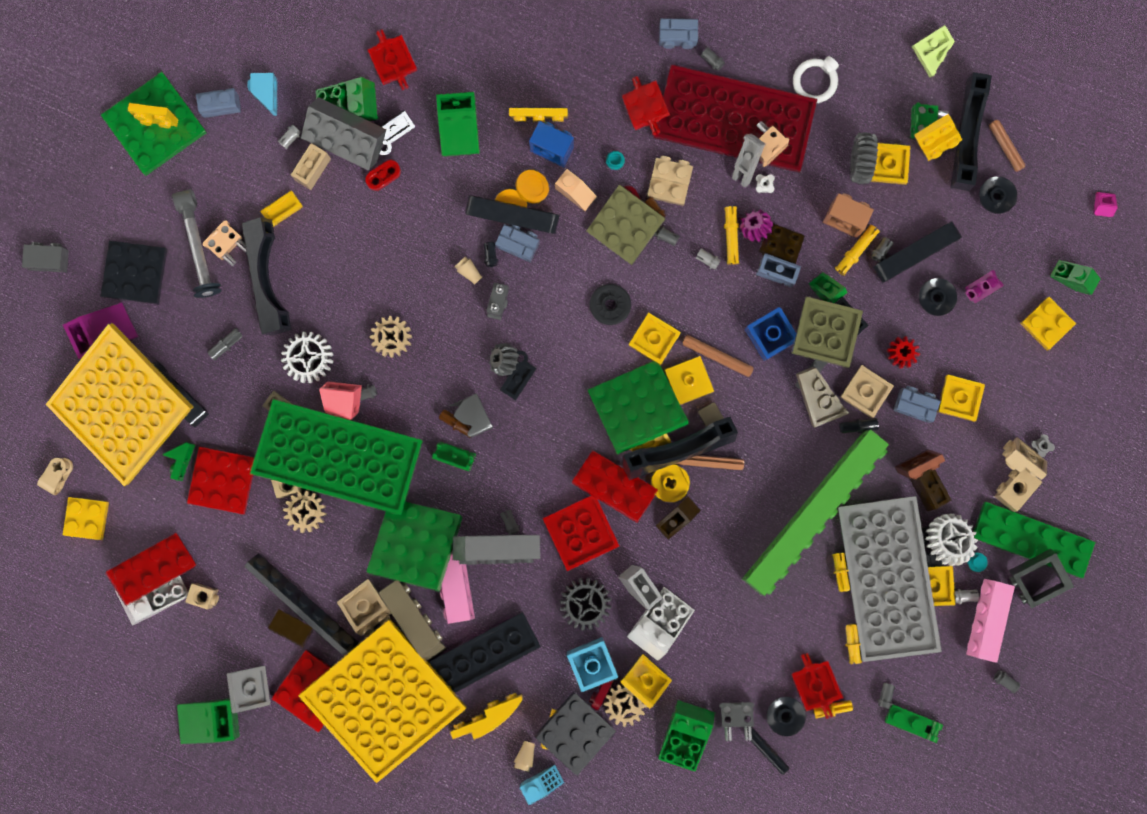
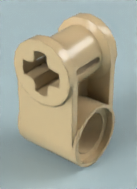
(53, 477)

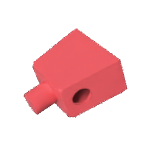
(341, 399)

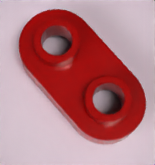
(381, 173)

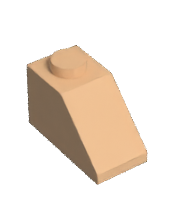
(575, 190)

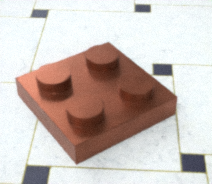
(917, 465)

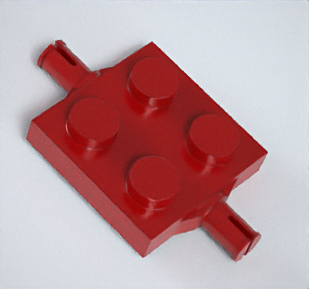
(392, 59)
(645, 105)
(816, 686)

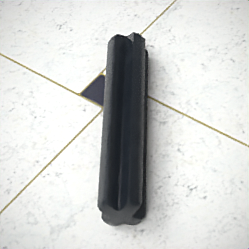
(768, 752)

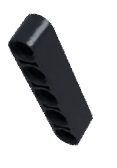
(512, 214)
(917, 252)

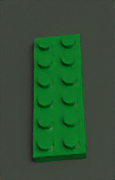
(1031, 537)

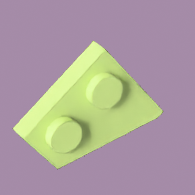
(933, 49)

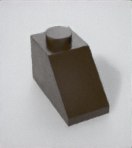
(678, 518)

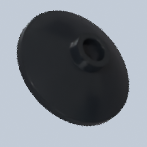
(1004, 189)
(946, 293)
(795, 720)

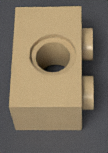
(1009, 497)

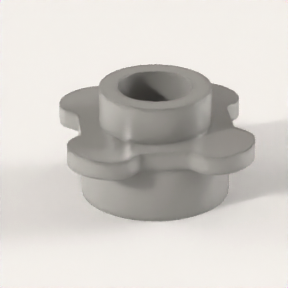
(1036, 444)

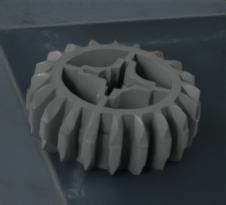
(863, 158)
(570, 597)

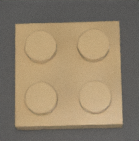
(866, 391)

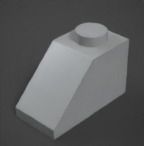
(640, 586)

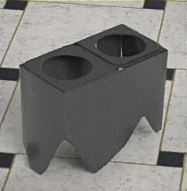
(472, 413)

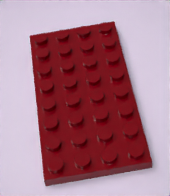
(719, 111)

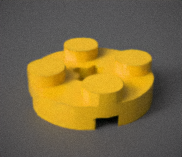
(680, 487)

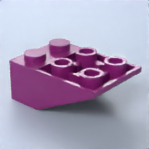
(87, 328)

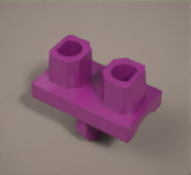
(983, 287)

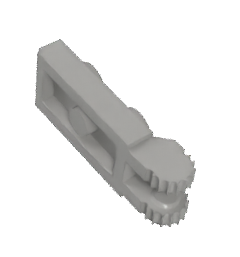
(748, 159)

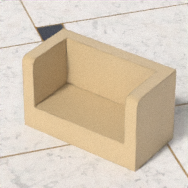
(310, 166)

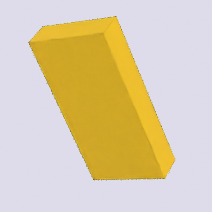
(282, 208)

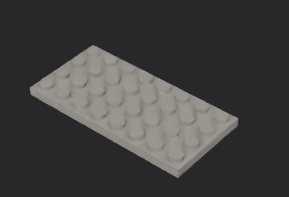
(889, 579)

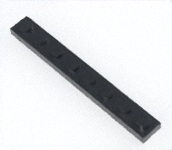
(301, 604)

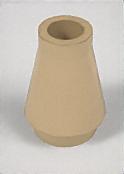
(468, 270)
(525, 757)

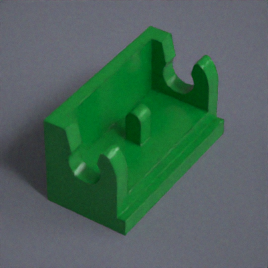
(454, 456)

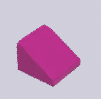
(1105, 204)

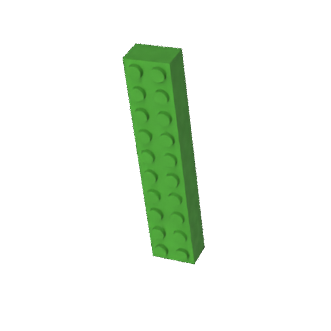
(815, 512)

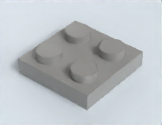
(248, 689)

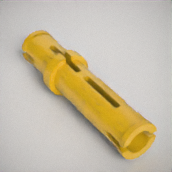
(731, 235)
(851, 257)

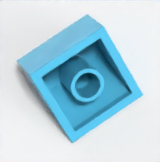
(592, 664)

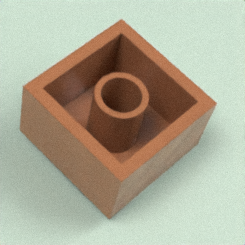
(848, 215)

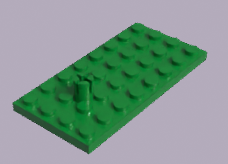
(336, 457)

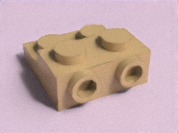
(670, 180)
(1021, 456)
(364, 608)

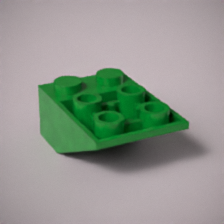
(353, 96)
(458, 124)
(207, 722)
(687, 735)

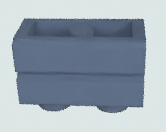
(678, 33)
(218, 103)
(517, 242)
(778, 270)
(916, 404)

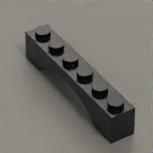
(974, 104)
(259, 239)
(651, 459)

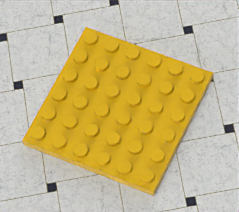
(119, 404)
(382, 701)

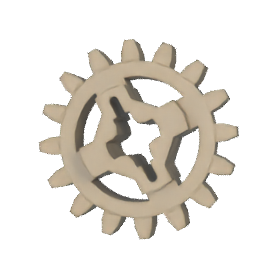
(386, 342)
(306, 502)
(613, 698)

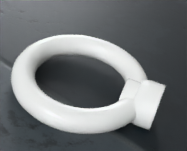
(828, 65)

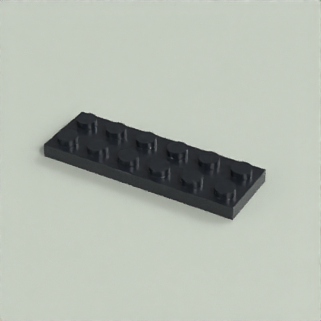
(486, 653)

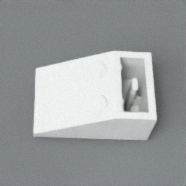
(156, 601)
(661, 624)

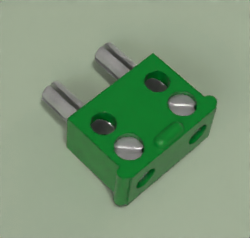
(923, 116)

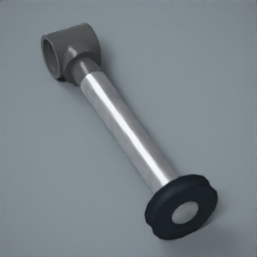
(186, 204)

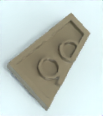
(818, 397)

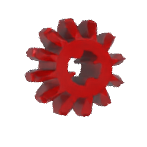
(900, 344)

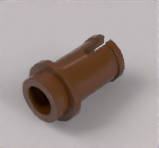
(652, 203)

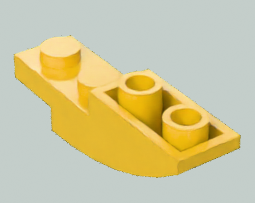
(495, 713)

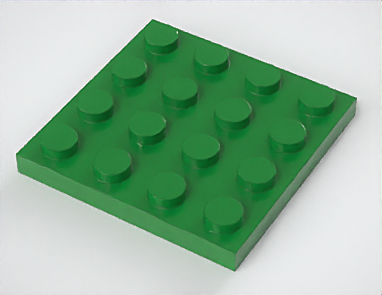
(153, 144)
(637, 407)
(415, 546)

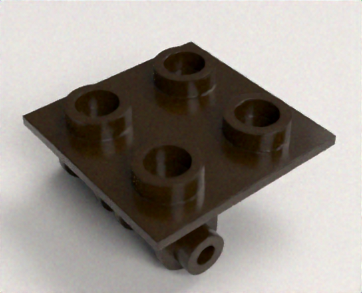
(782, 244)

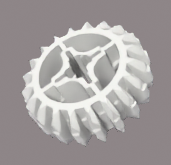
(300, 357)
(951, 527)

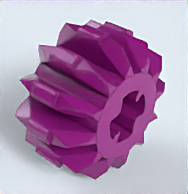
(756, 225)

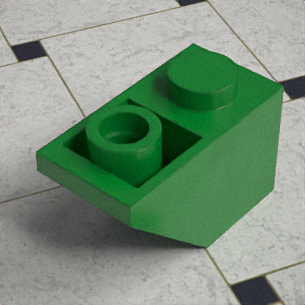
(1076, 276)

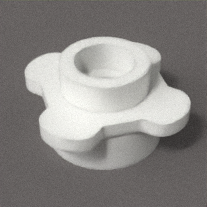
(765, 188)

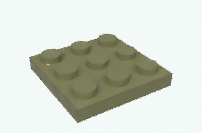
(625, 224)
(827, 332)

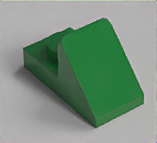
(827, 288)
(182, 455)

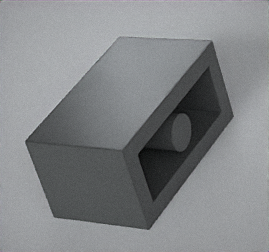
(45, 258)

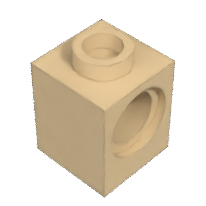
(281, 492)
(194, 596)

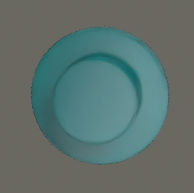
(615, 160)
(978, 562)

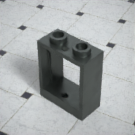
(1034, 563)

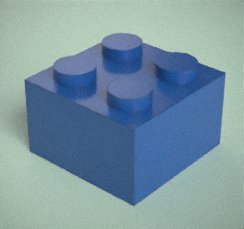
(552, 143)
(771, 334)

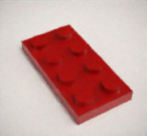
(611, 486)
(150, 569)

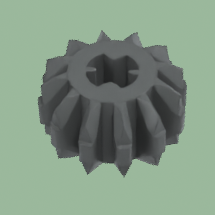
(503, 359)

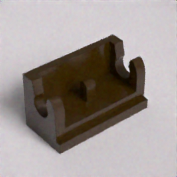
(931, 490)
(290, 628)

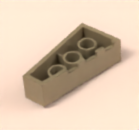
(412, 621)

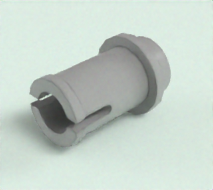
(289, 136)
(708, 259)
(966, 596)

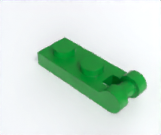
(913, 723)

